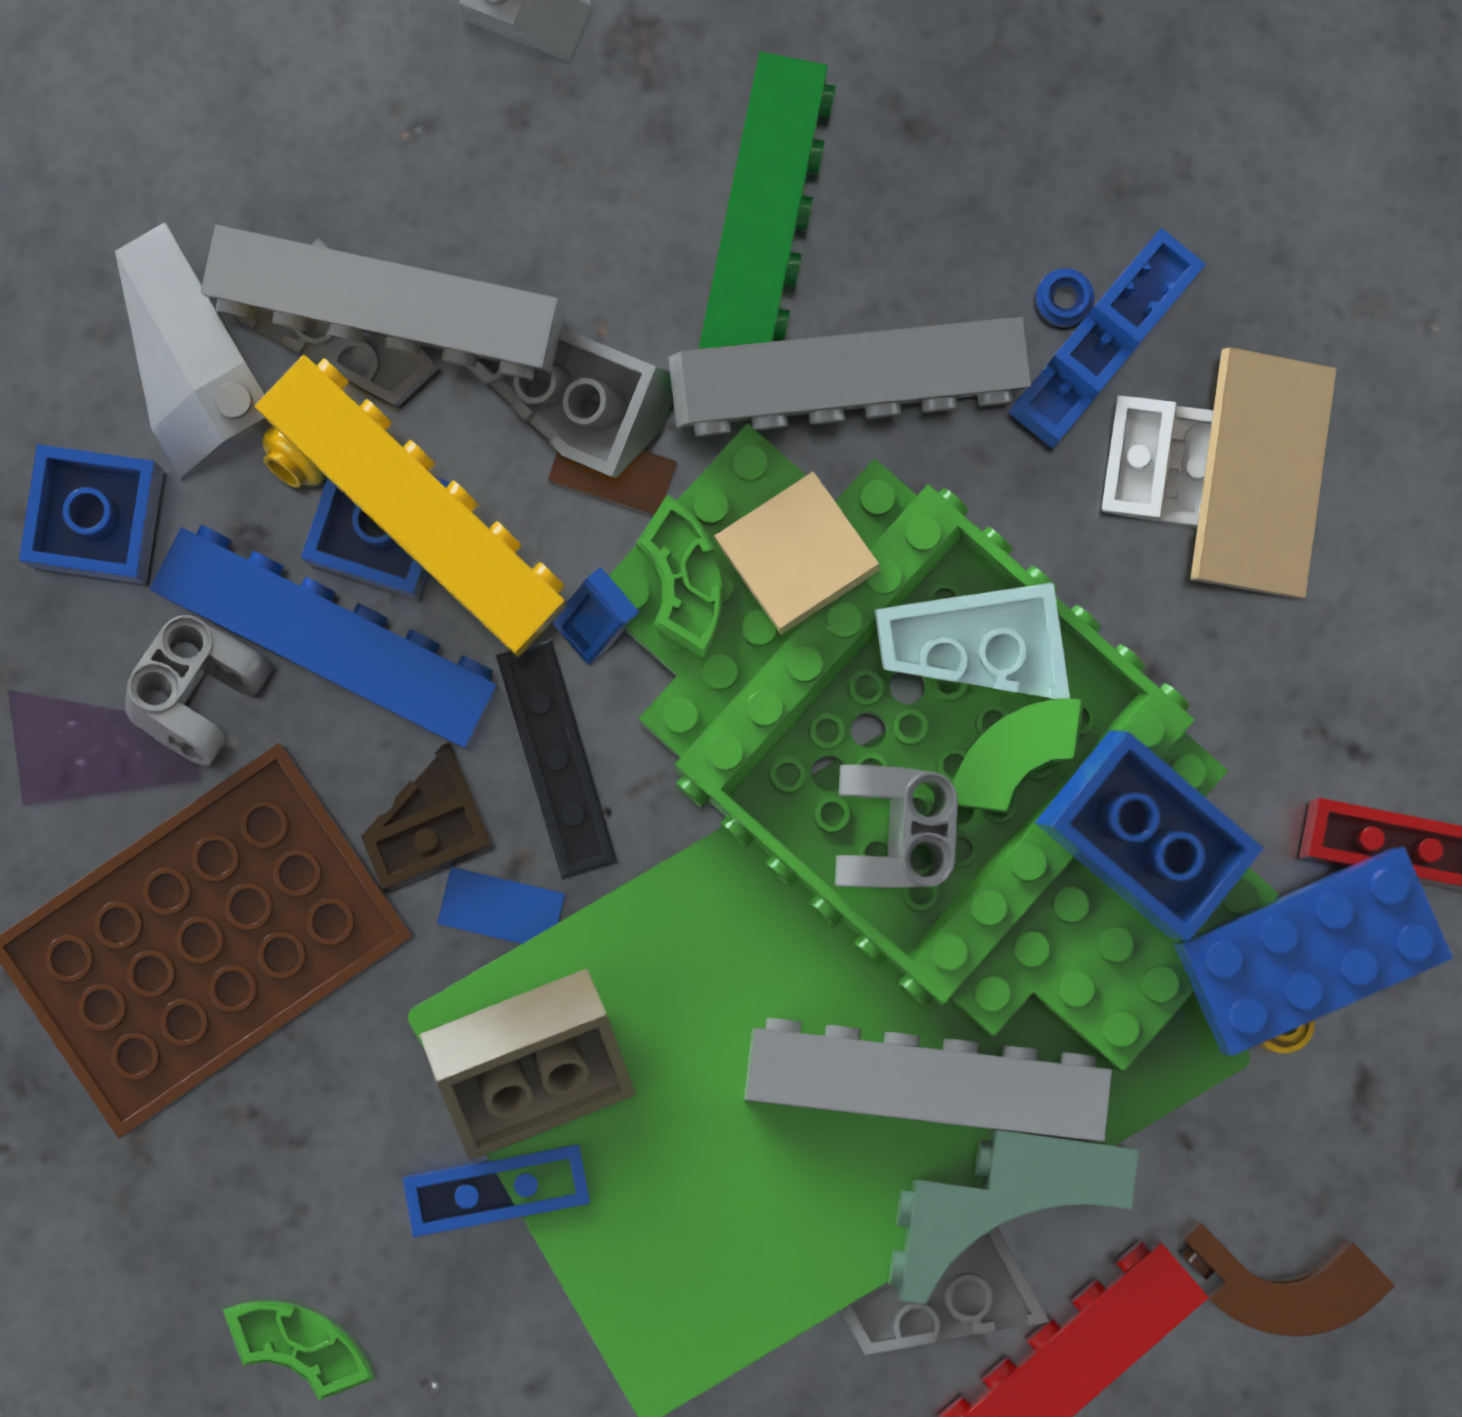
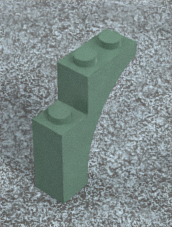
(1019, 1178)

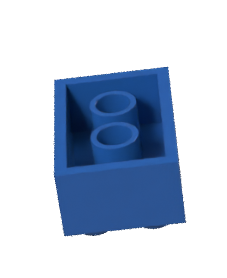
(1149, 835)

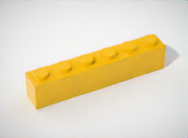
(411, 504)

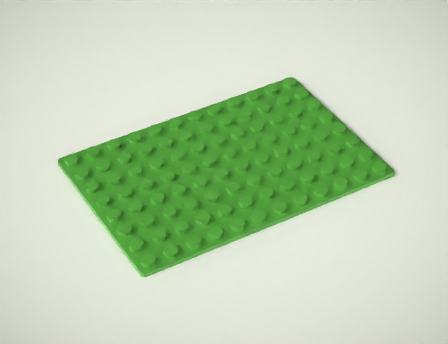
(734, 1217)

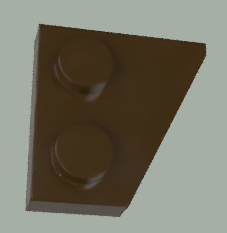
(427, 826)

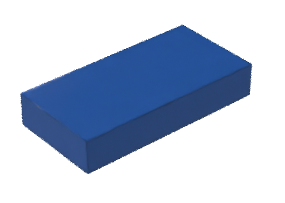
(595, 616)
(498, 906)

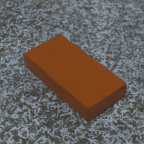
(638, 487)

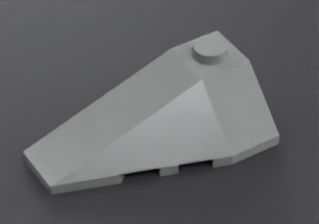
(188, 362)

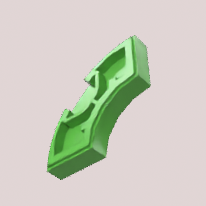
(687, 574)
(1015, 750)
(299, 1340)

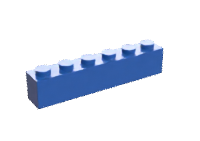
(324, 637)

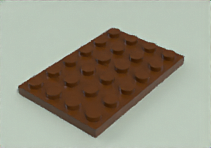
(200, 940)

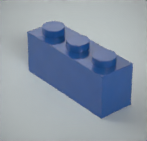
(476, 1196)

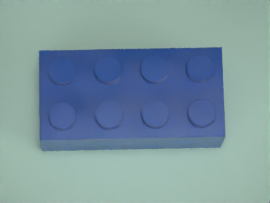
(1313, 951)

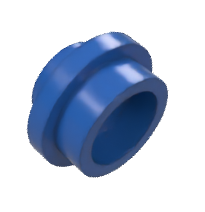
(1072, 281)

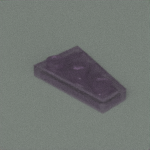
(87, 752)

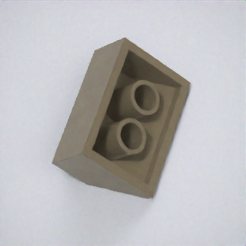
(527, 1064)

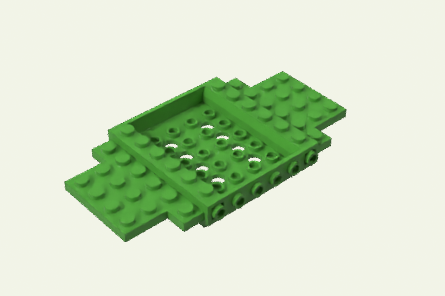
(770, 705)

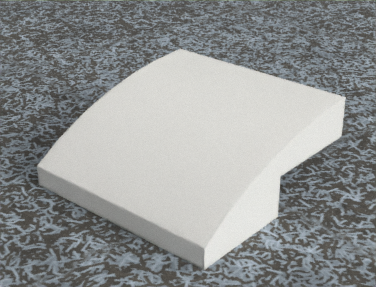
(1157, 461)

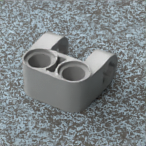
(177, 677)
(906, 827)

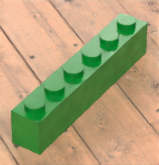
(768, 202)

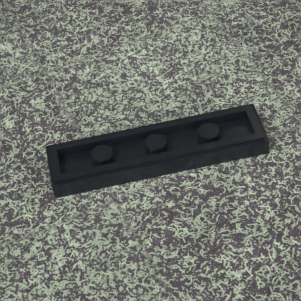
(557, 760)

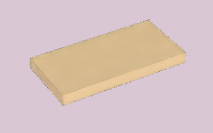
(1263, 473)

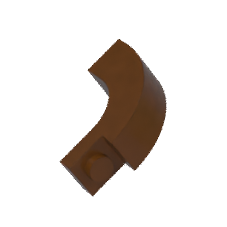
(1307, 1305)

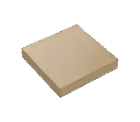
(797, 553)

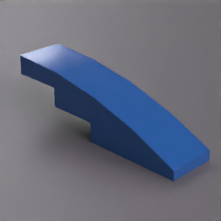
(1106, 338)

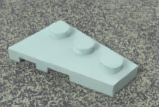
(980, 639)

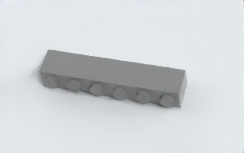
(383, 300)
(849, 373)
(928, 1083)

